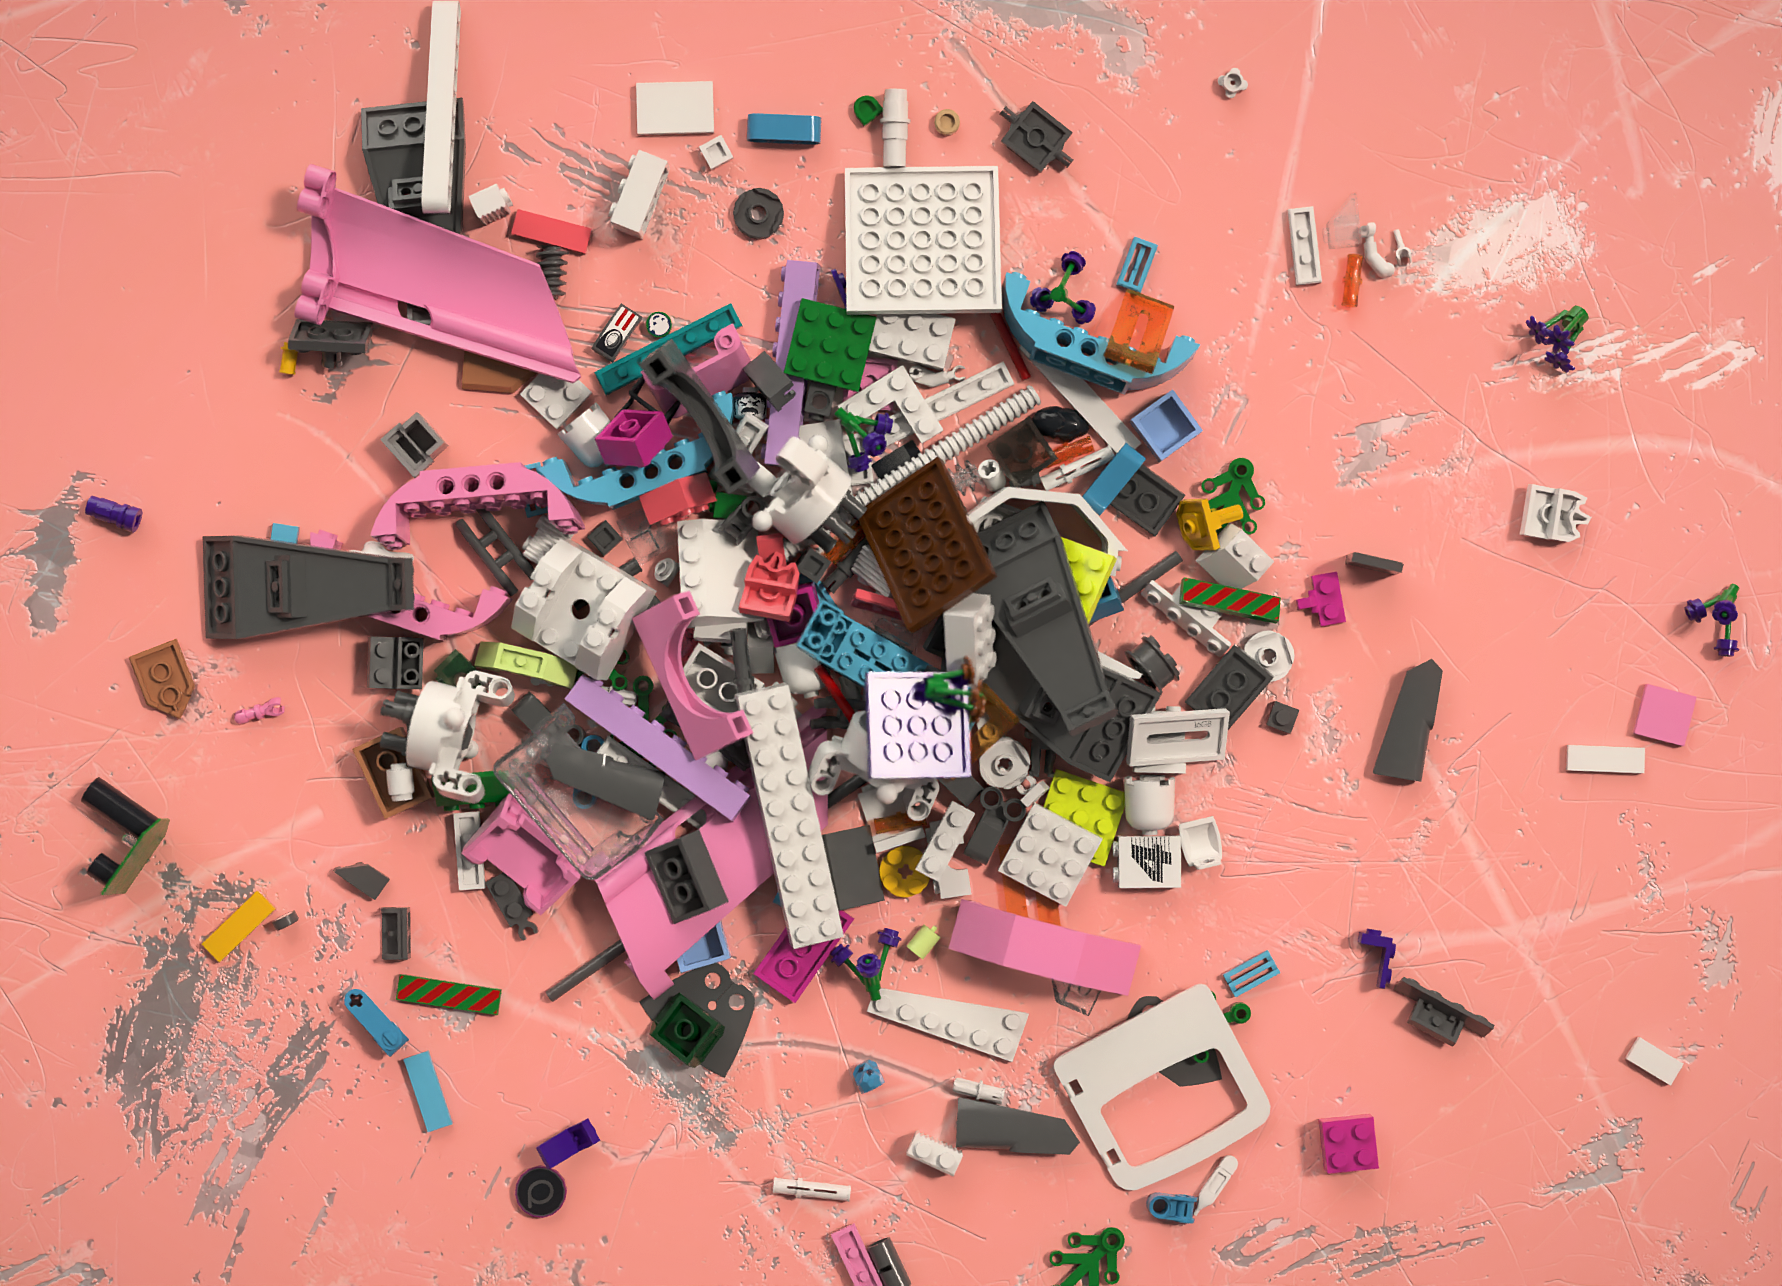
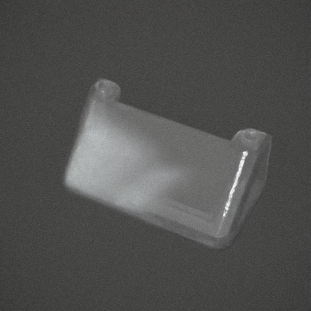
(582, 827)

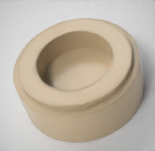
(947, 122)

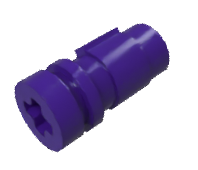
(111, 512)

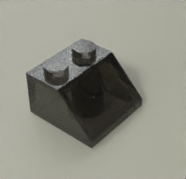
(1021, 452)

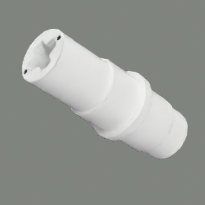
(895, 127)

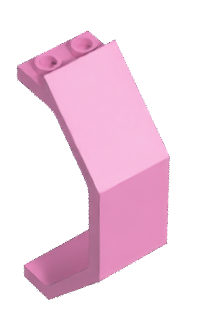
(1044, 948)

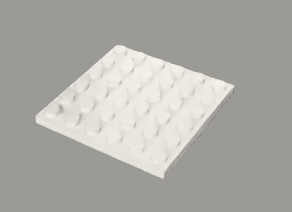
(922, 240)

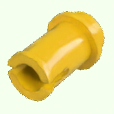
(288, 360)

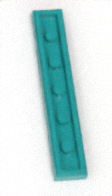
(686, 338)

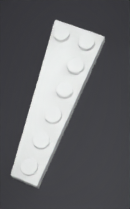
(969, 1024)

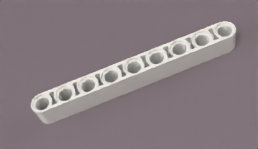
(441, 107)

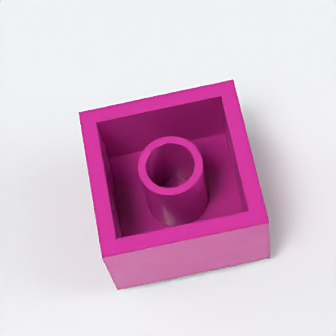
(633, 438)
(790, 632)
(1348, 1143)

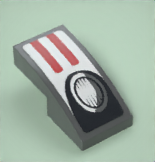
(616, 333)

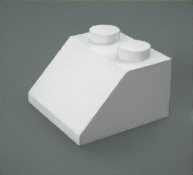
(1237, 560)

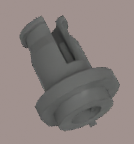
(1035, 755)

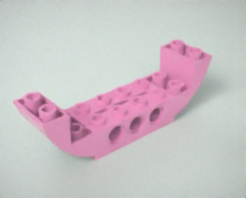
(469, 490)
(440, 620)

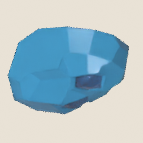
(868, 1076)

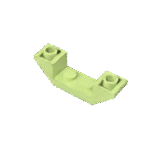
(526, 662)

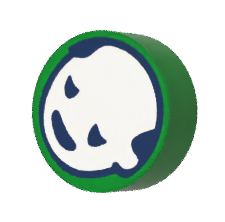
(659, 324)

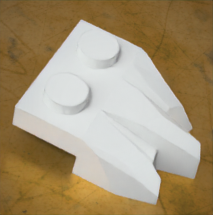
(1552, 513)

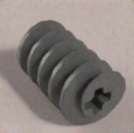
(551, 267)

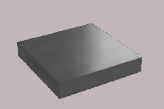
(1374, 563)

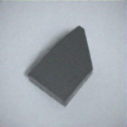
(364, 878)

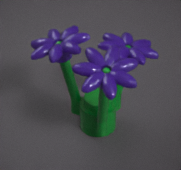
(1572, 322)

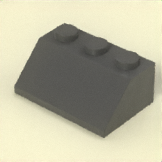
(686, 877)

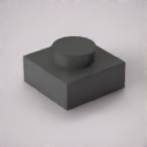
(1282, 717)

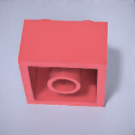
(678, 499)

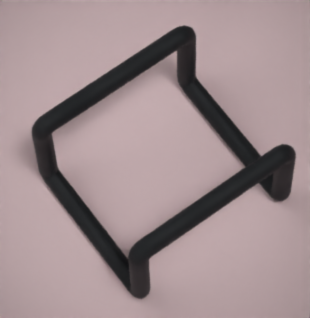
(633, 393)

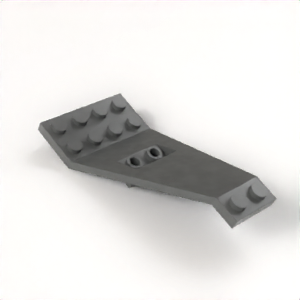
(395, 158)
(283, 586)
(1044, 615)
(1094, 750)

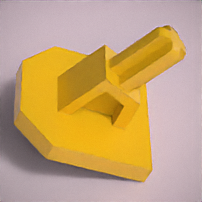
(1200, 523)

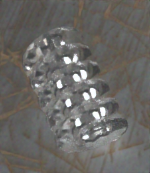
(965, 477)

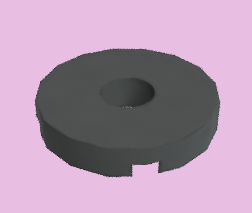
(758, 228)

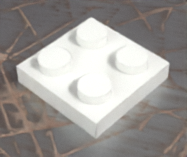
(555, 398)

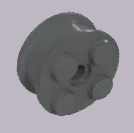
(1154, 666)

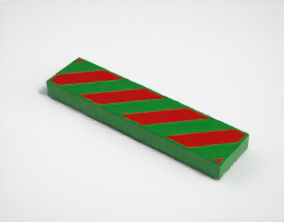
(1230, 600)
(449, 994)

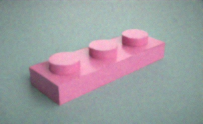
(856, 1256)

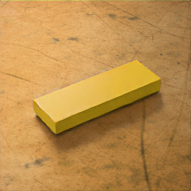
(238, 926)

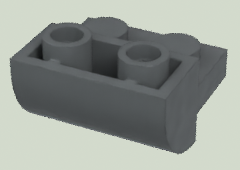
(395, 662)

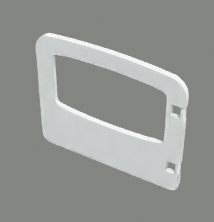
(1143, 1047)

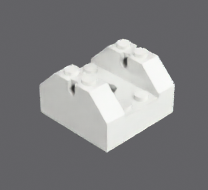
(613, 601)

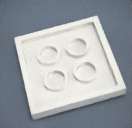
(1050, 854)

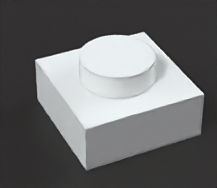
(716, 152)

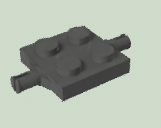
(1036, 137)

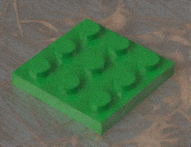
(829, 345)

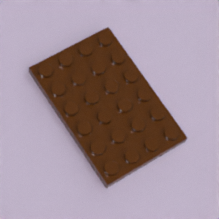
(926, 545)

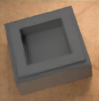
(605, 538)

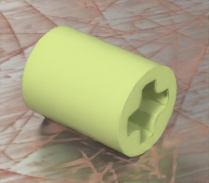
(923, 941)

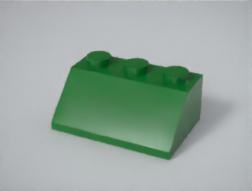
(493, 789)

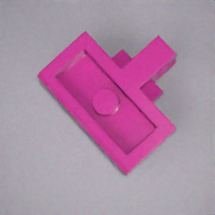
(1325, 599)

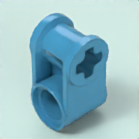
(1177, 1207)

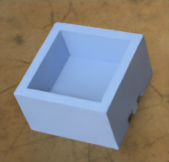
(1165, 426)
(706, 951)

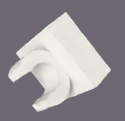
(1034, 792)

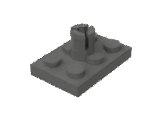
(330, 339)

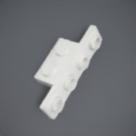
(1194, 620)

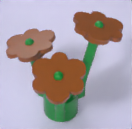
(938, 689)

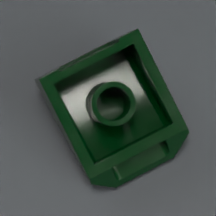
(686, 1030)

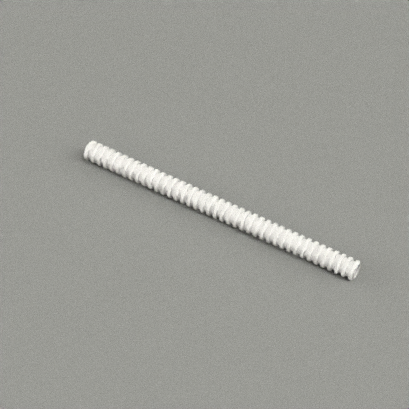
(945, 450)

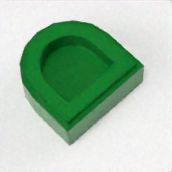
(867, 109)

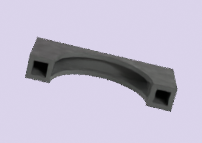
(672, 371)

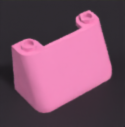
(717, 374)
(523, 853)

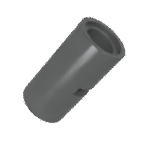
(888, 1263)

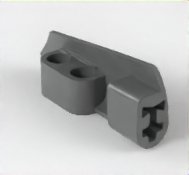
(1409, 728)
(613, 781)
(1012, 1129)

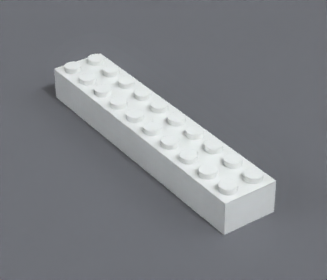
(789, 816)

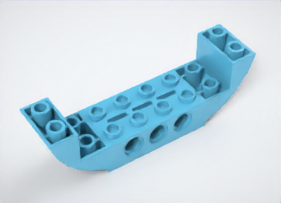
(1042, 338)
(609, 488)
(853, 648)

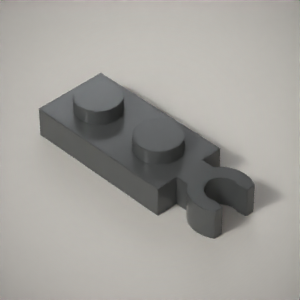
(511, 903)

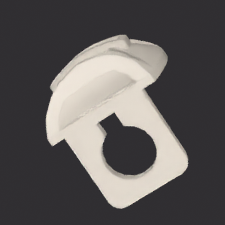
(1201, 843)

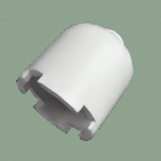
(582, 435)
(798, 670)
(1149, 802)

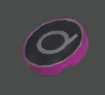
(541, 1191)

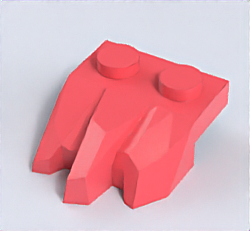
(770, 588)

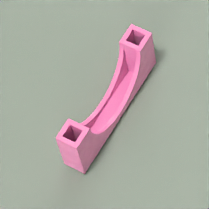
(662, 635)

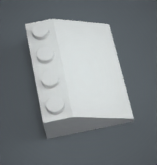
(715, 570)

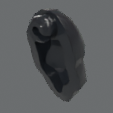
(1060, 424)

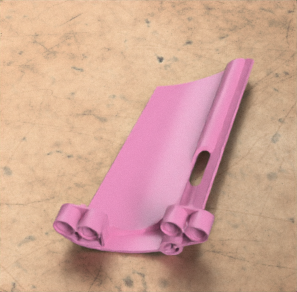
(475, 293)
(738, 855)

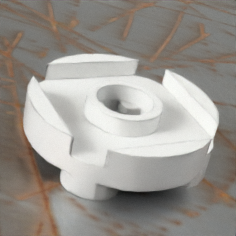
(1274, 643)
(1018, 766)

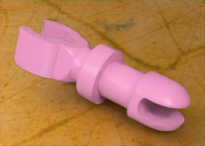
(243, 716)

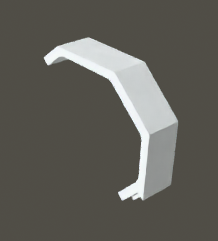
(1109, 541)

